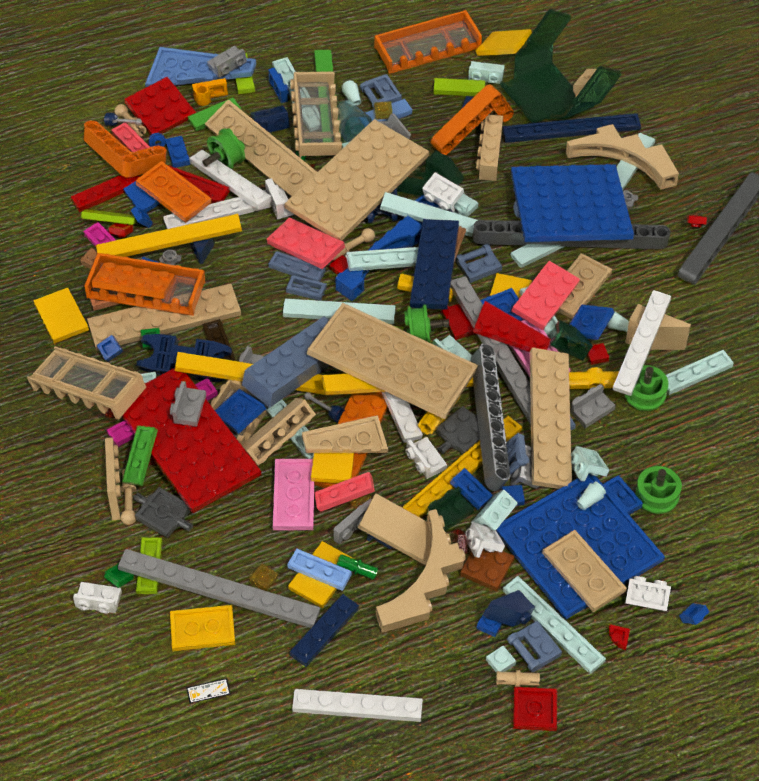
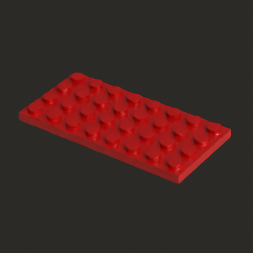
(197, 460)

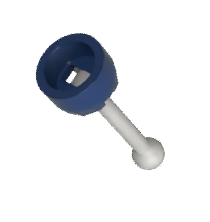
(112, 119)
(334, 412)

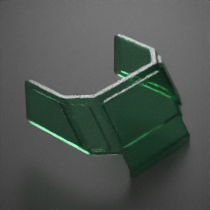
(538, 84)

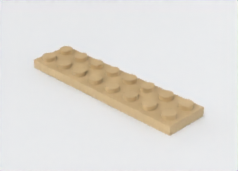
(263, 149)
(127, 323)
(550, 419)

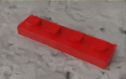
(101, 192)

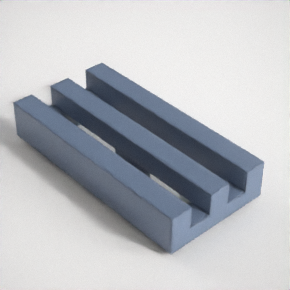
(305, 289)

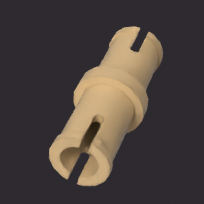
(517, 678)

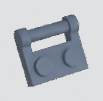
(384, 88)
(480, 268)
(517, 451)
(539, 642)

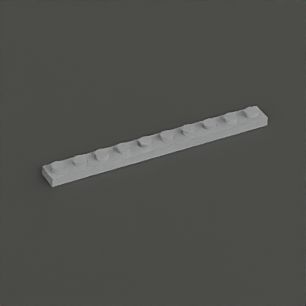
(505, 360)
(219, 588)

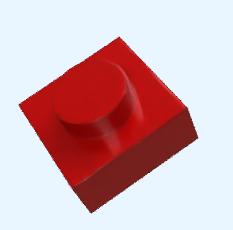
(696, 221)
(120, 230)

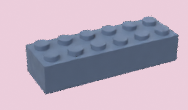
(285, 367)

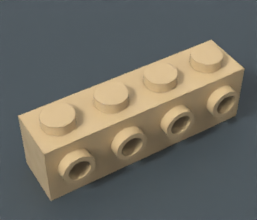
(490, 147)
(278, 430)

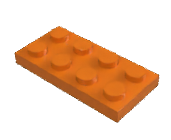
(173, 191)
(133, 280)

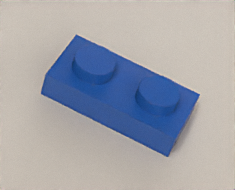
(277, 83)
(177, 152)
(471, 489)
(623, 494)

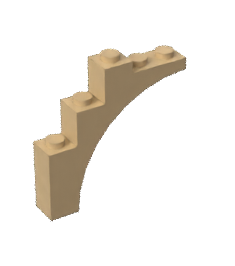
(608, 143)
(414, 604)

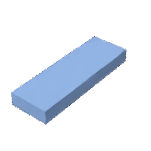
(319, 569)

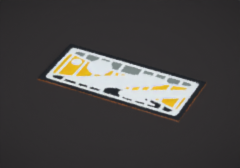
(208, 690)

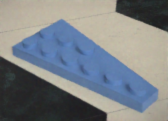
(191, 67)

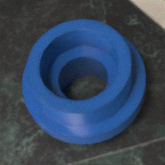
(157, 137)

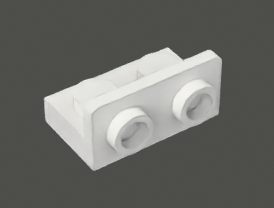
(442, 192)
(278, 199)
(426, 457)
(481, 537)
(648, 594)
(97, 597)

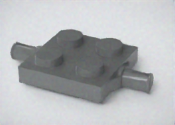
(459, 431)
(162, 512)

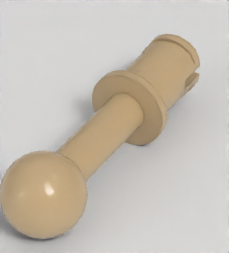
(122, 111)
(367, 235)
(128, 514)

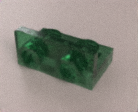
(414, 183)
(452, 508)

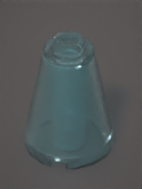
(351, 120)

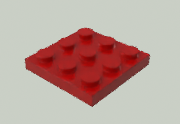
(160, 106)

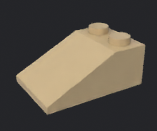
(671, 334)

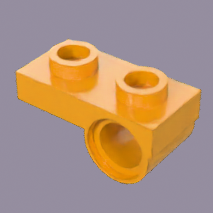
(206, 90)

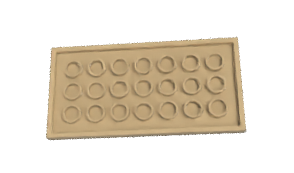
(356, 180)
(393, 360)

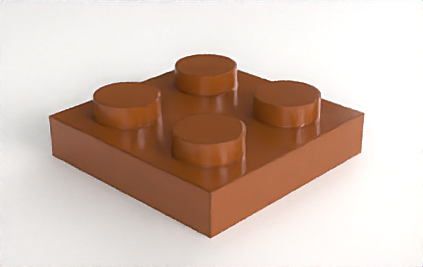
(488, 569)

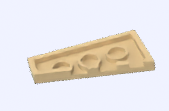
(349, 437)
(113, 477)

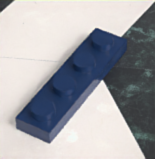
(324, 630)

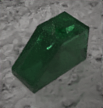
(444, 166)
(570, 340)

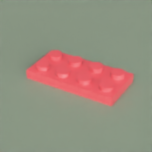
(306, 243)
(545, 295)

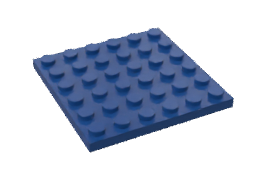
(571, 203)
(602, 526)

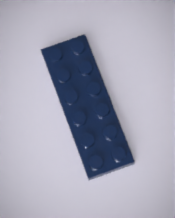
(434, 264)

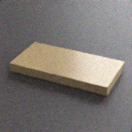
(591, 276)
(397, 528)
(584, 570)

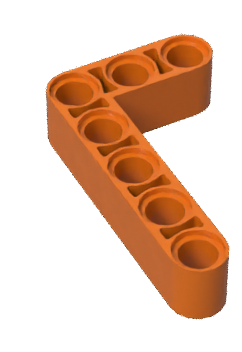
(469, 117)
(117, 155)

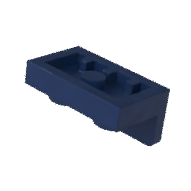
(272, 118)

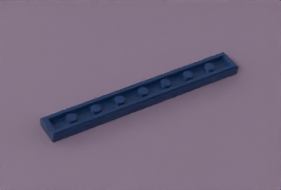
(569, 128)

